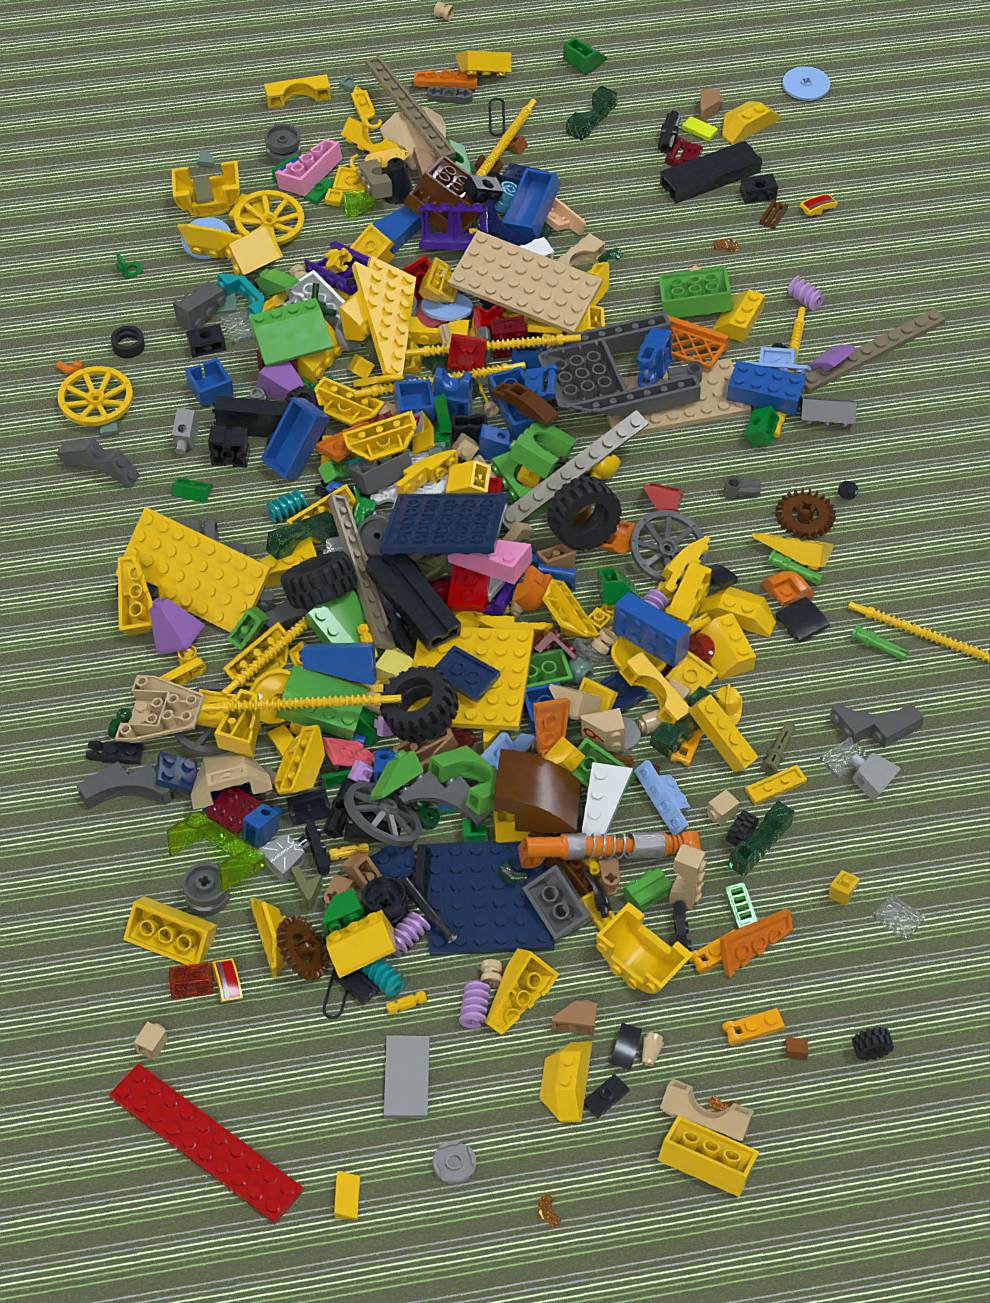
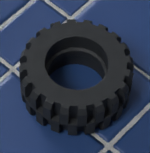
(597, 526)
(319, 580)
(427, 720)

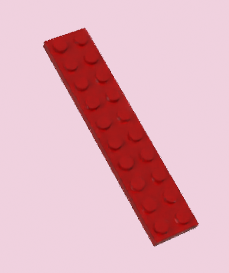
(467, 587)
(207, 1143)

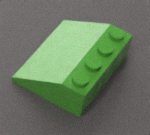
(696, 292)
(290, 332)
(339, 620)
(331, 720)

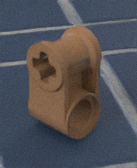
(609, 875)
(337, 885)

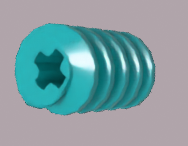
(286, 504)
(385, 978)

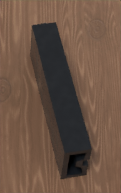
(710, 171)
(256, 415)
(413, 599)

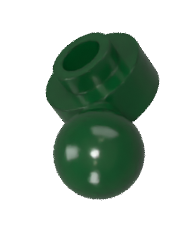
(123, 716)
(426, 822)

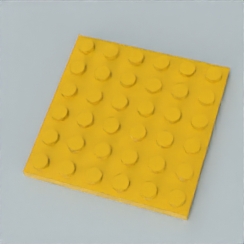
(502, 649)

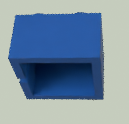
(214, 384)
(414, 397)

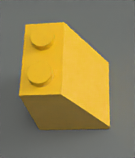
(253, 251)

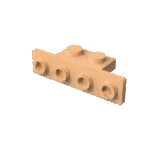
(563, 217)

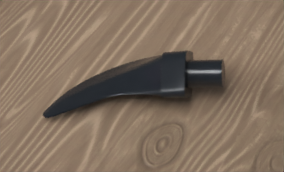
(600, 897)

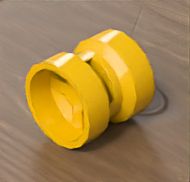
(187, 655)

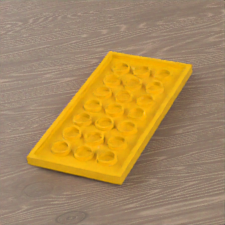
(196, 570)

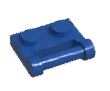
(528, 356)
(536, 379)
(561, 574)

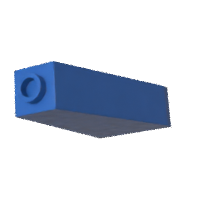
(399, 226)
(342, 660)

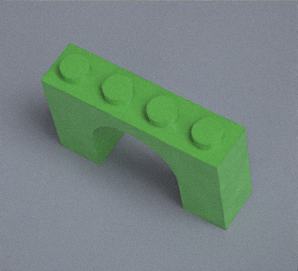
(530, 447)
(508, 470)
(467, 764)

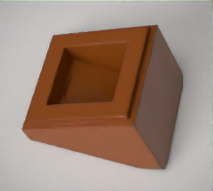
(517, 145)
(796, 1048)

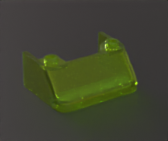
(244, 856)

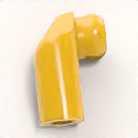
(592, 864)

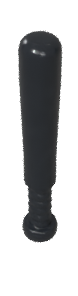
(420, 901)

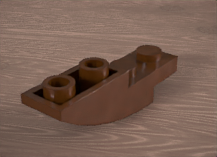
(526, 400)
(572, 868)

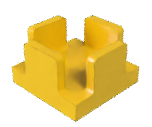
(374, 244)

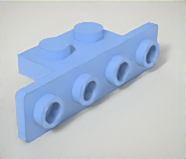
(780, 359)
(504, 741)
(665, 796)

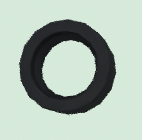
(127, 332)

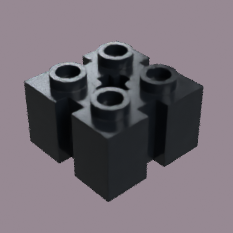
(229, 446)

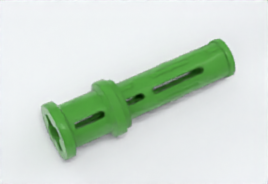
(787, 564)
(870, 639)

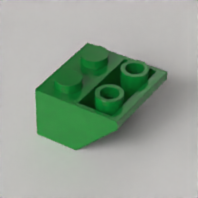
(582, 55)
(613, 585)
(342, 911)

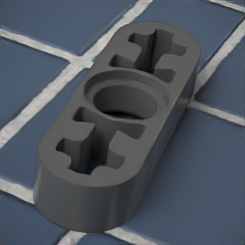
(434, 95)

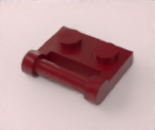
(690, 152)

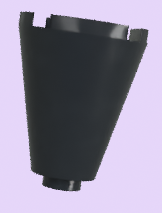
(400, 180)
(355, 834)

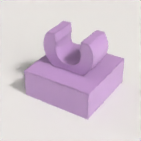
(382, 727)
(361, 772)

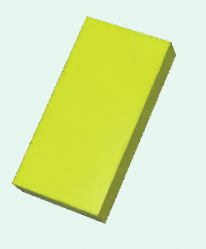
(699, 128)

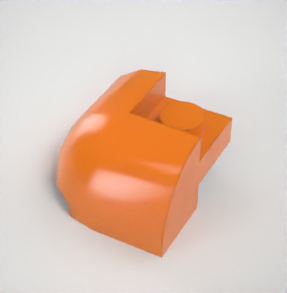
(620, 540)
(787, 587)
(530, 592)

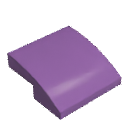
(832, 357)

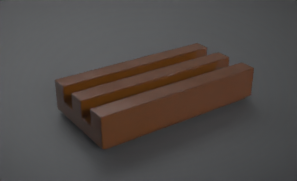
(777, 206)

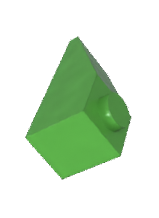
(275, 281)
(397, 773)

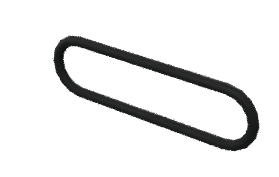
(490, 120)
(327, 995)

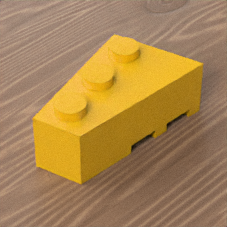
(690, 593)
(239, 729)

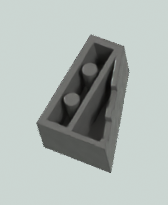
(199, 306)

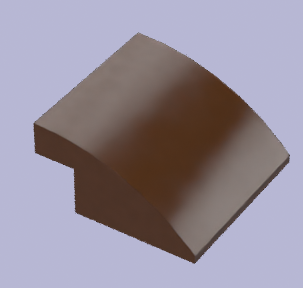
(443, 185)
(538, 793)

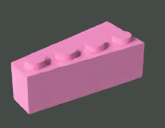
(310, 168)
(505, 564)

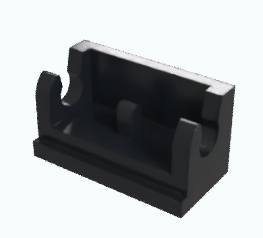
(308, 806)

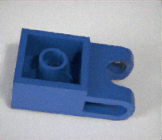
(654, 356)
(457, 392)

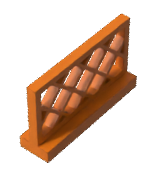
(699, 334)

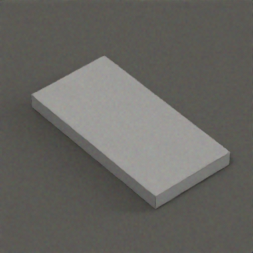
(406, 1077)

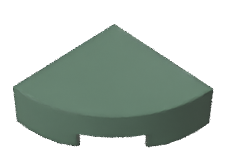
(347, 84)
(205, 159)
(109, 429)
(438, 447)

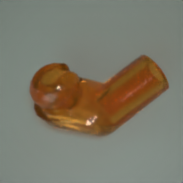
(728, 244)
(625, 759)
(719, 1106)
(545, 1210)

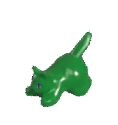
(363, 507)

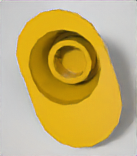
(730, 702)

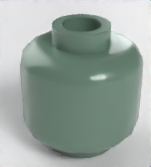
(580, 668)

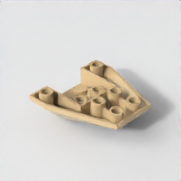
(404, 133)
(160, 709)
(227, 771)

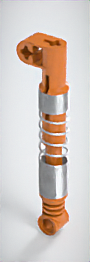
(577, 846)

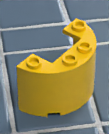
(224, 190)
(638, 953)

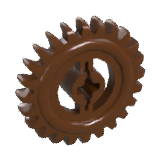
(805, 506)
(303, 947)

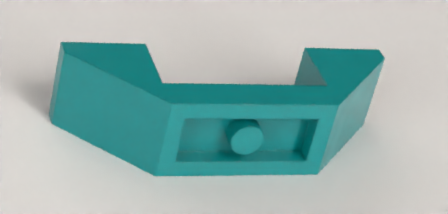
(235, 283)

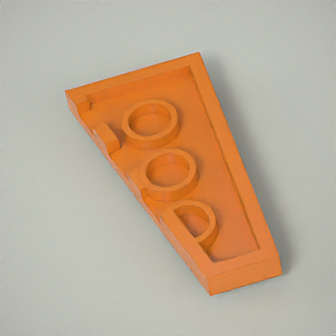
(445, 79)
(335, 446)
(550, 723)
(752, 940)

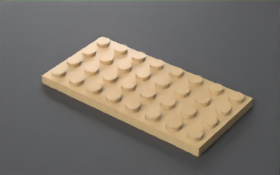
(525, 282)
(710, 407)

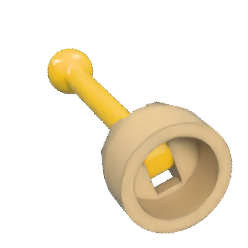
(490, 407)

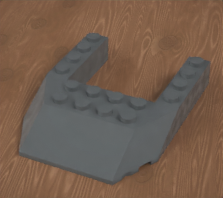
(591, 381)

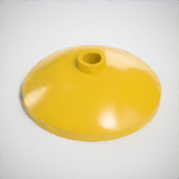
(624, 650)
(271, 686)

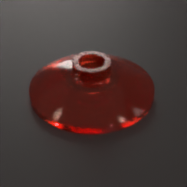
(705, 646)

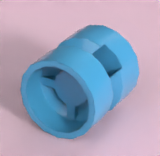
(507, 196)

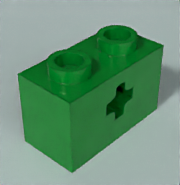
(761, 426)

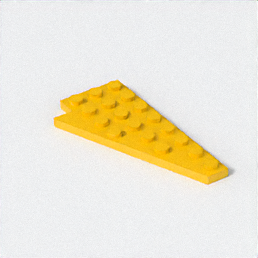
(387, 303)

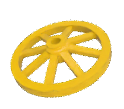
(270, 218)
(95, 398)

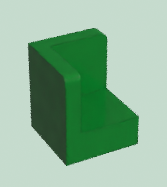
(474, 834)

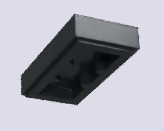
(358, 986)
(606, 1096)

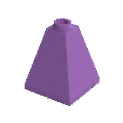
(279, 380)
(172, 626)

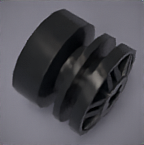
(386, 895)

